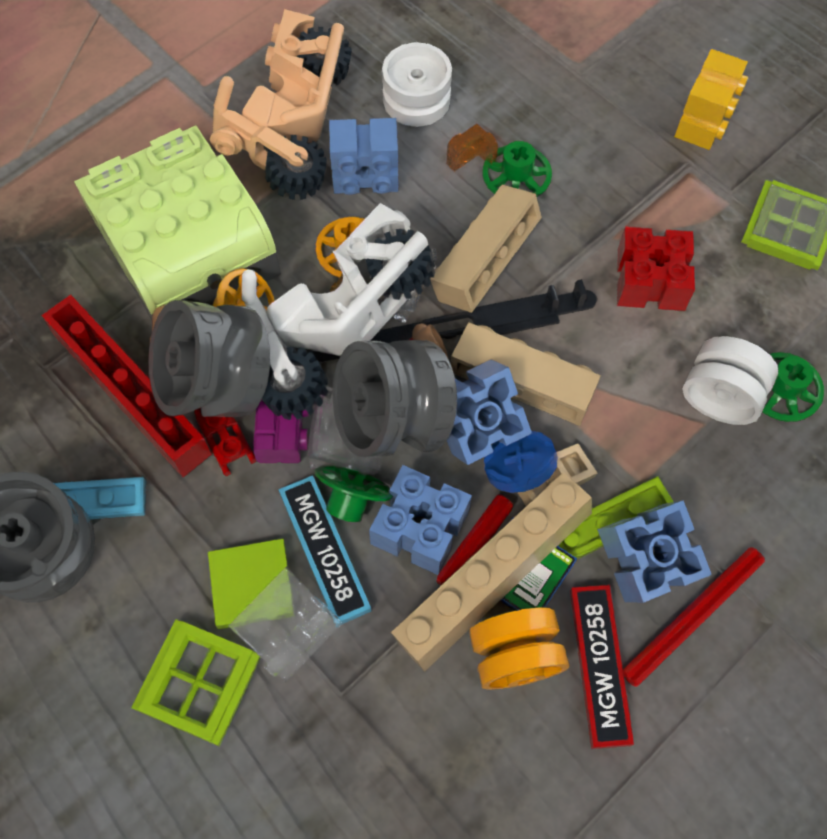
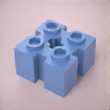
(364, 155)
(486, 412)
(430, 539)
(674, 561)

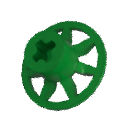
(518, 167)
(792, 382)
(350, 496)

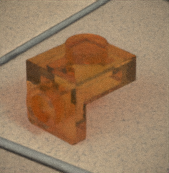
(470, 144)

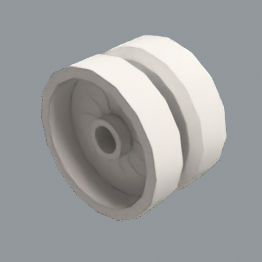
(416, 84)
(730, 380)

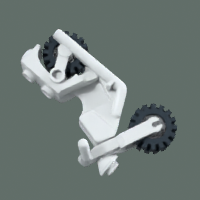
(375, 261)

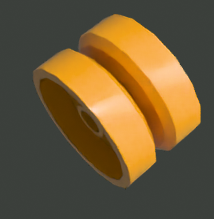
(518, 648)

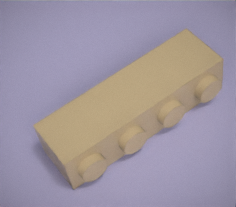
(486, 248)
(539, 376)

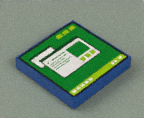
(542, 582)

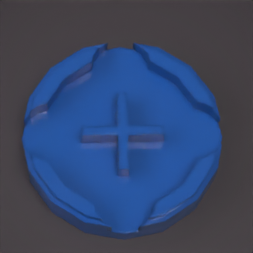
(522, 463)

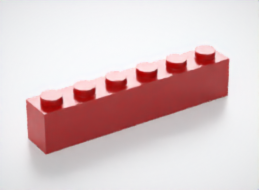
(126, 385)

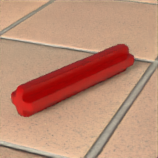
(478, 536)

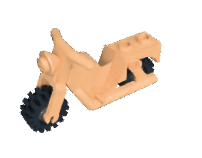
(285, 121)

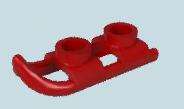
(230, 447)

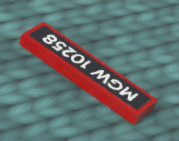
(601, 667)

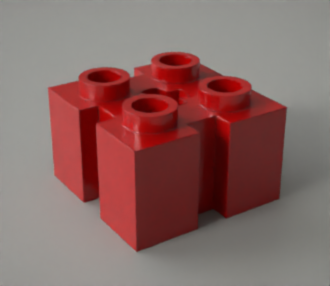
(655, 268)

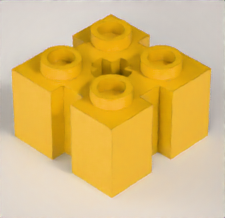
(712, 99)

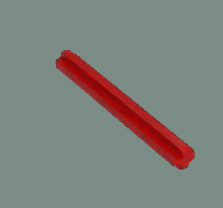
(692, 617)

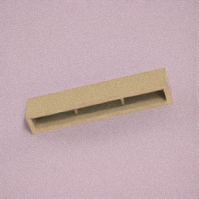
(493, 571)

